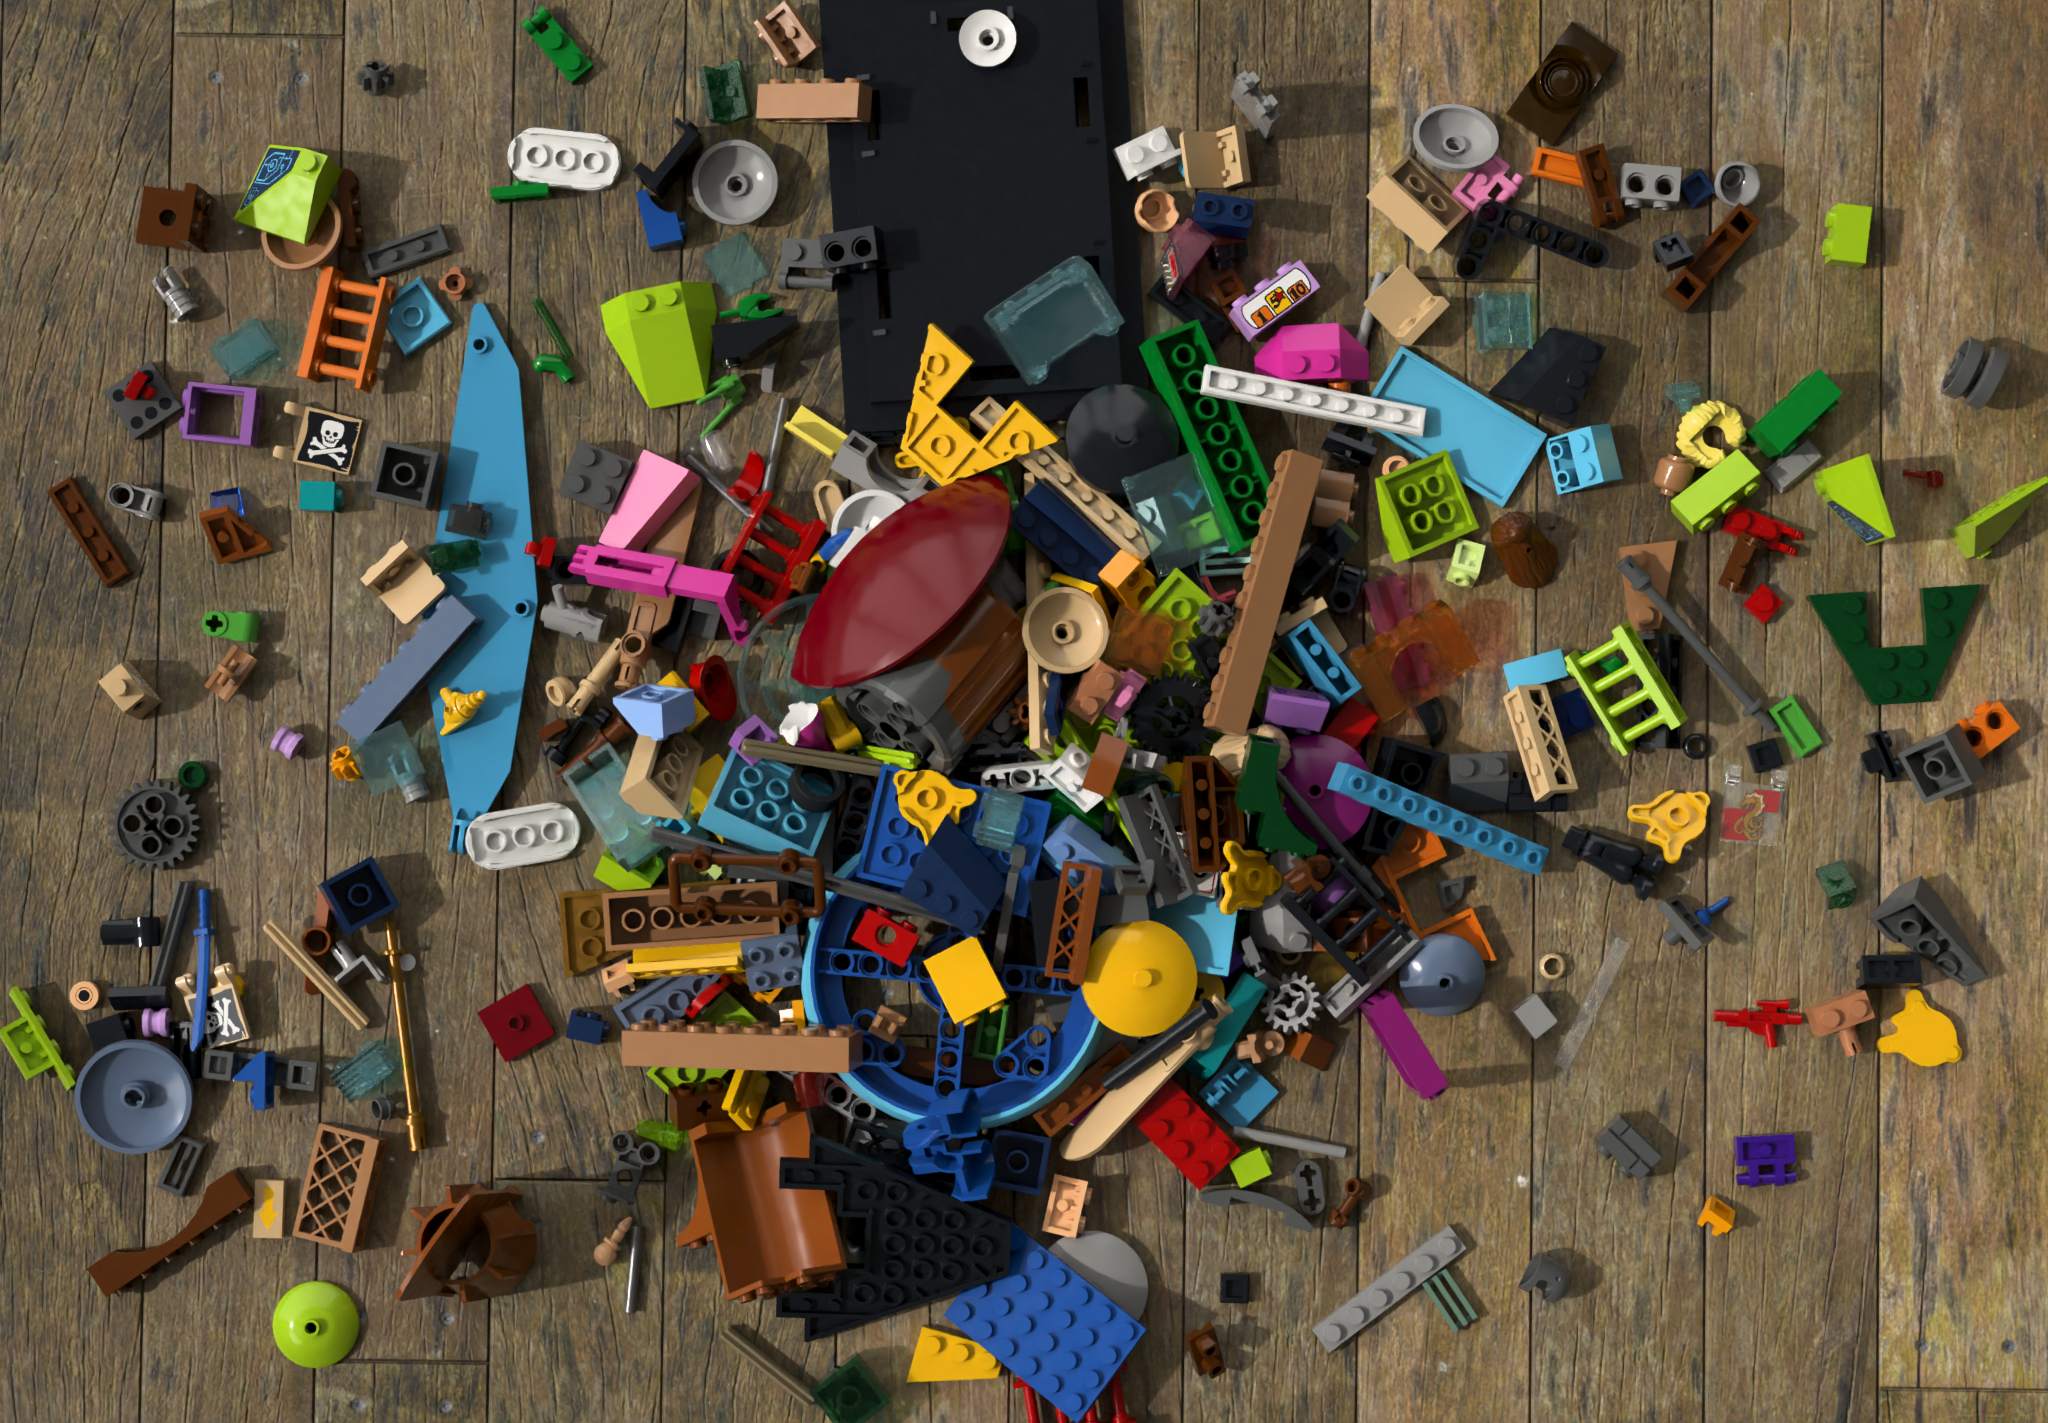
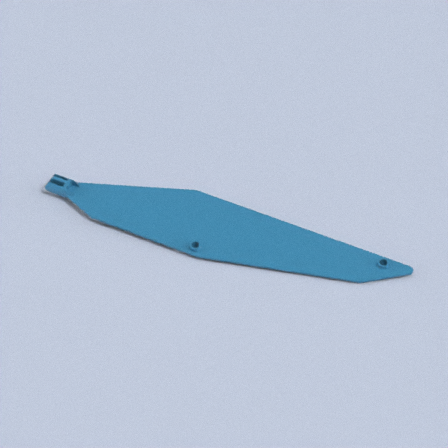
(489, 469)

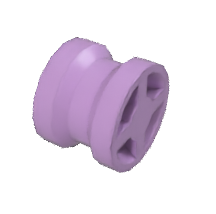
(287, 742)
(156, 1022)

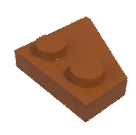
(232, 535)

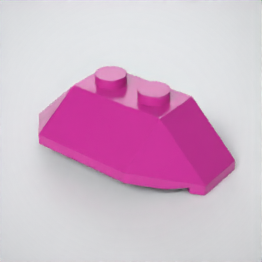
(1313, 355)

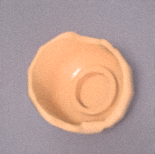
(1156, 211)

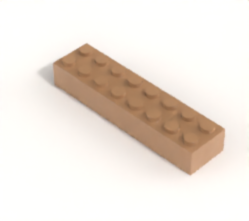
(742, 1046)

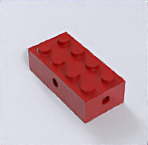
(1185, 1133)

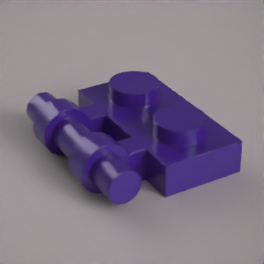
(1765, 1150)

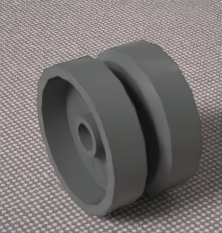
(1974, 372)

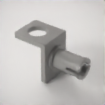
(353, 966)

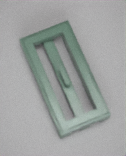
(1463, 1320)

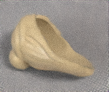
(1231, 749)

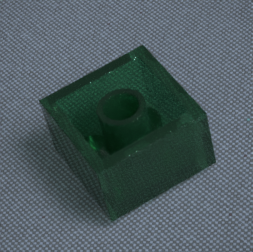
(850, 1392)

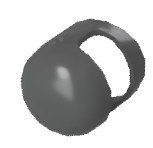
(1547, 1275)

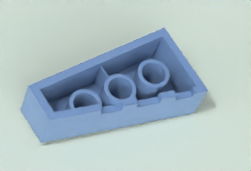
(1079, 843)

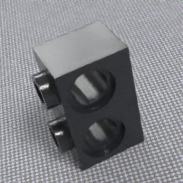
(853, 242)

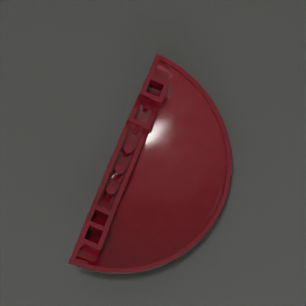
(904, 583)

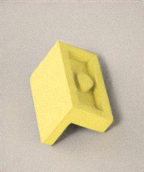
(816, 432)

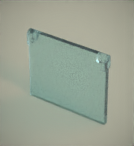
(1175, 514)

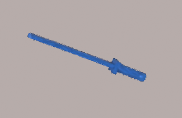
(204, 933)

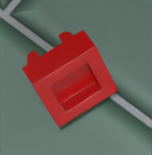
(137, 386)
(543, 551)

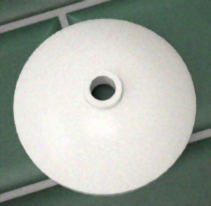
(861, 508)

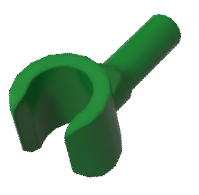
(1610, 665)

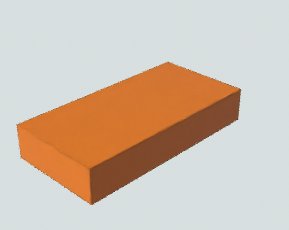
(1556, 167)

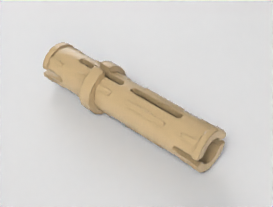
(591, 686)

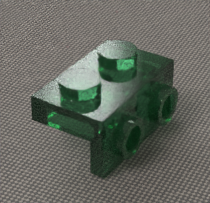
(726, 93)

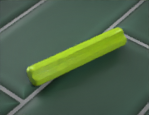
(889, 756)

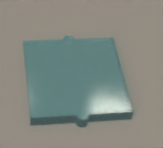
(734, 265)

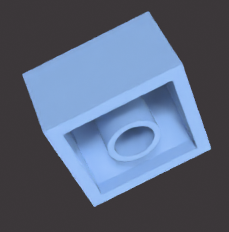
(657, 709)

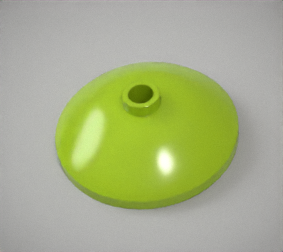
(335, 1322)

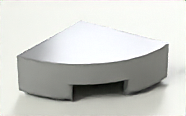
(769, 372)

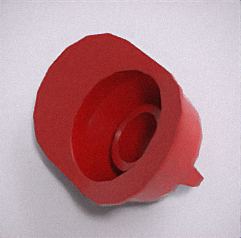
(714, 687)

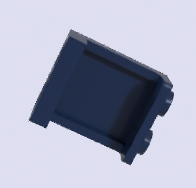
(1223, 215)

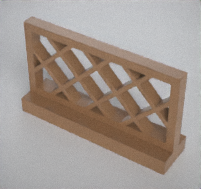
(361, 1199)

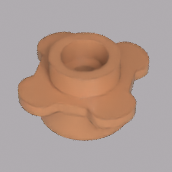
(463, 283)

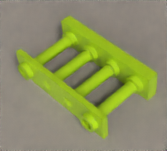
(1640, 664)

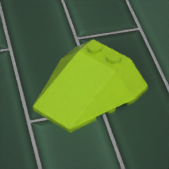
(664, 339)

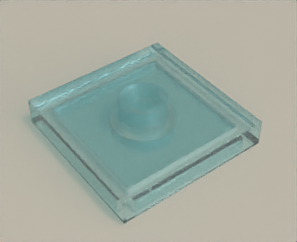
(386, 758)

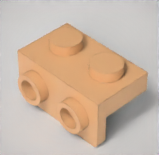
(1066, 1205)

